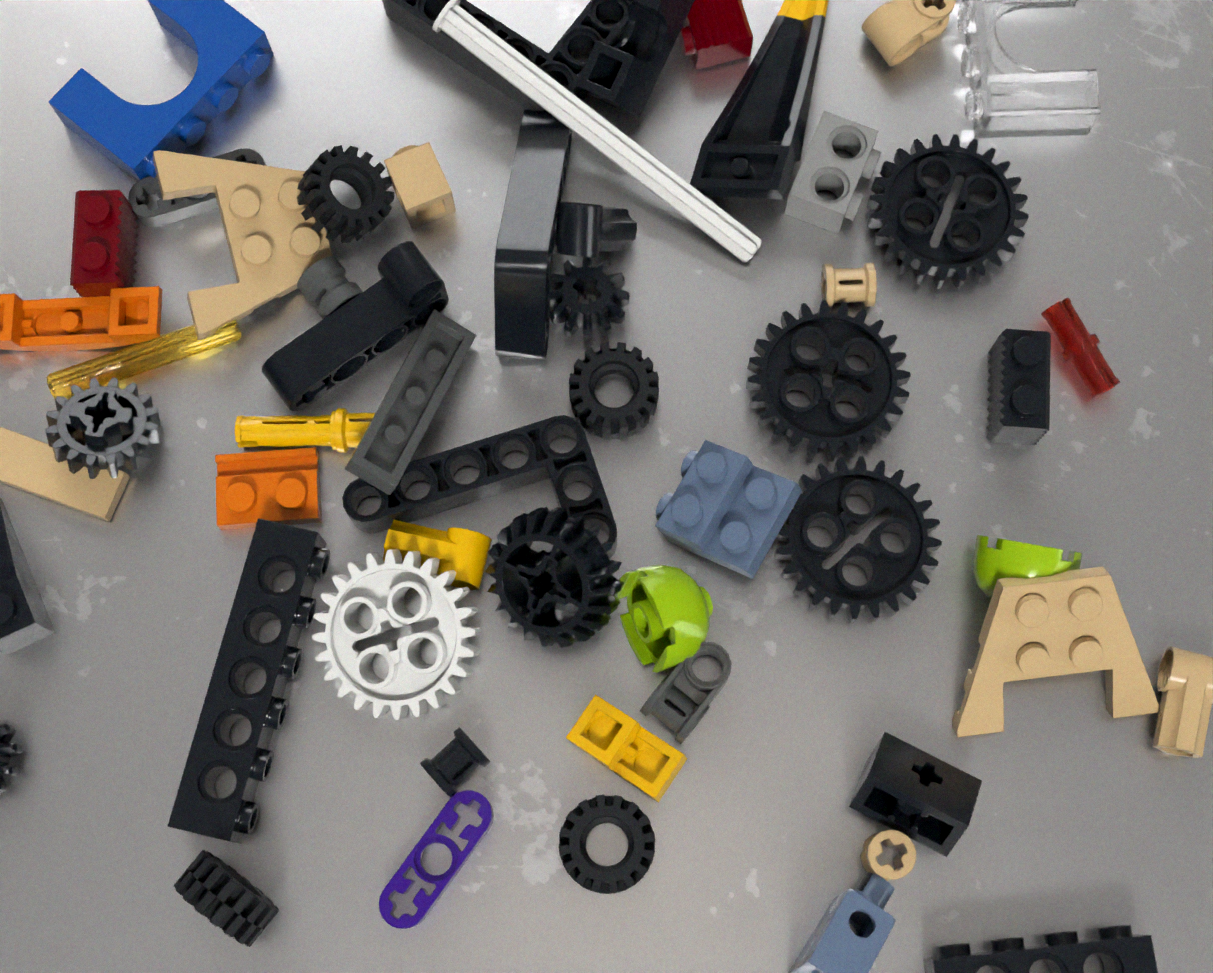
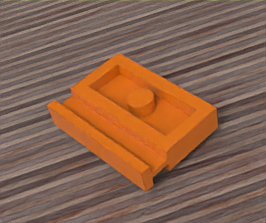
(268, 486)

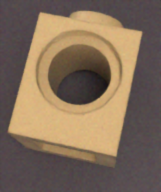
(420, 184)

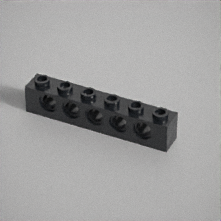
(196, 805)

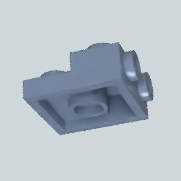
(726, 508)

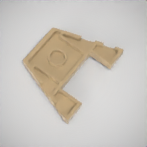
(262, 228)
(1051, 630)

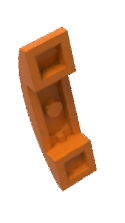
(81, 322)

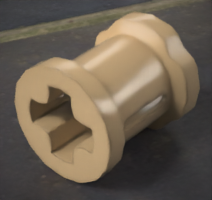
(849, 284)
(903, 862)

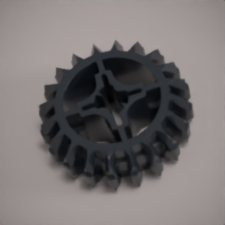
(571, 573)

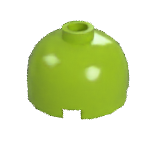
(1017, 560)
(665, 615)

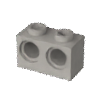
(827, 171)

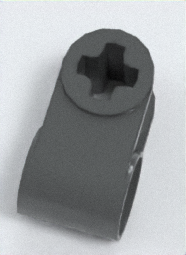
(687, 693)

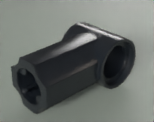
(592, 228)

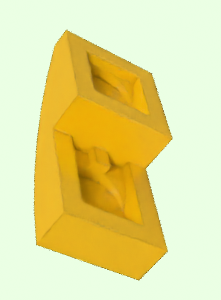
(626, 748)

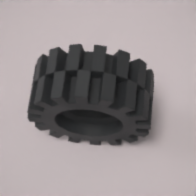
(361, 177)
(620, 362)
(573, 844)
(226, 898)

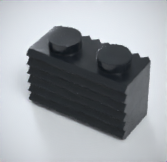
(1019, 387)

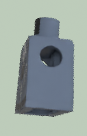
(835, 946)

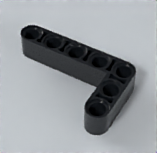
(559, 63)
(529, 237)
(493, 478)

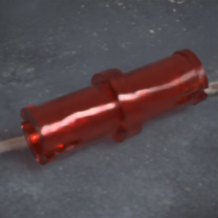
(1080, 348)

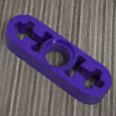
(402, 885)

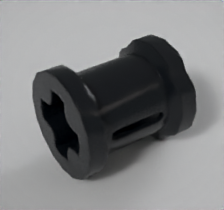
(455, 762)

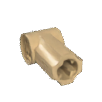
(1185, 702)

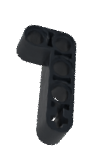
(359, 329)

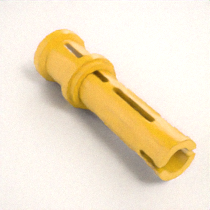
(338, 430)

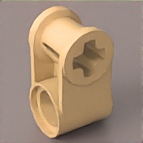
(905, 26)

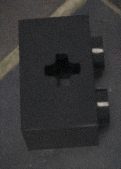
(916, 794)

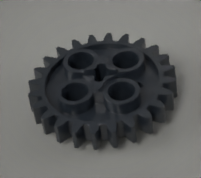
(989, 227)
(820, 422)
(887, 572)

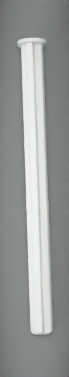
(596, 130)

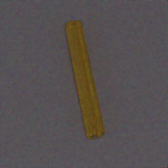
(139, 358)

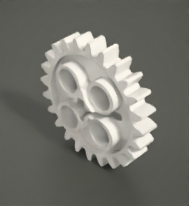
(409, 676)

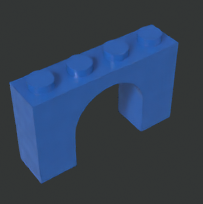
(127, 133)

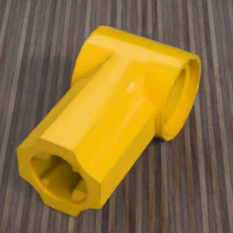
(456, 549)

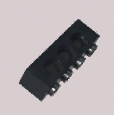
(1062, 953)

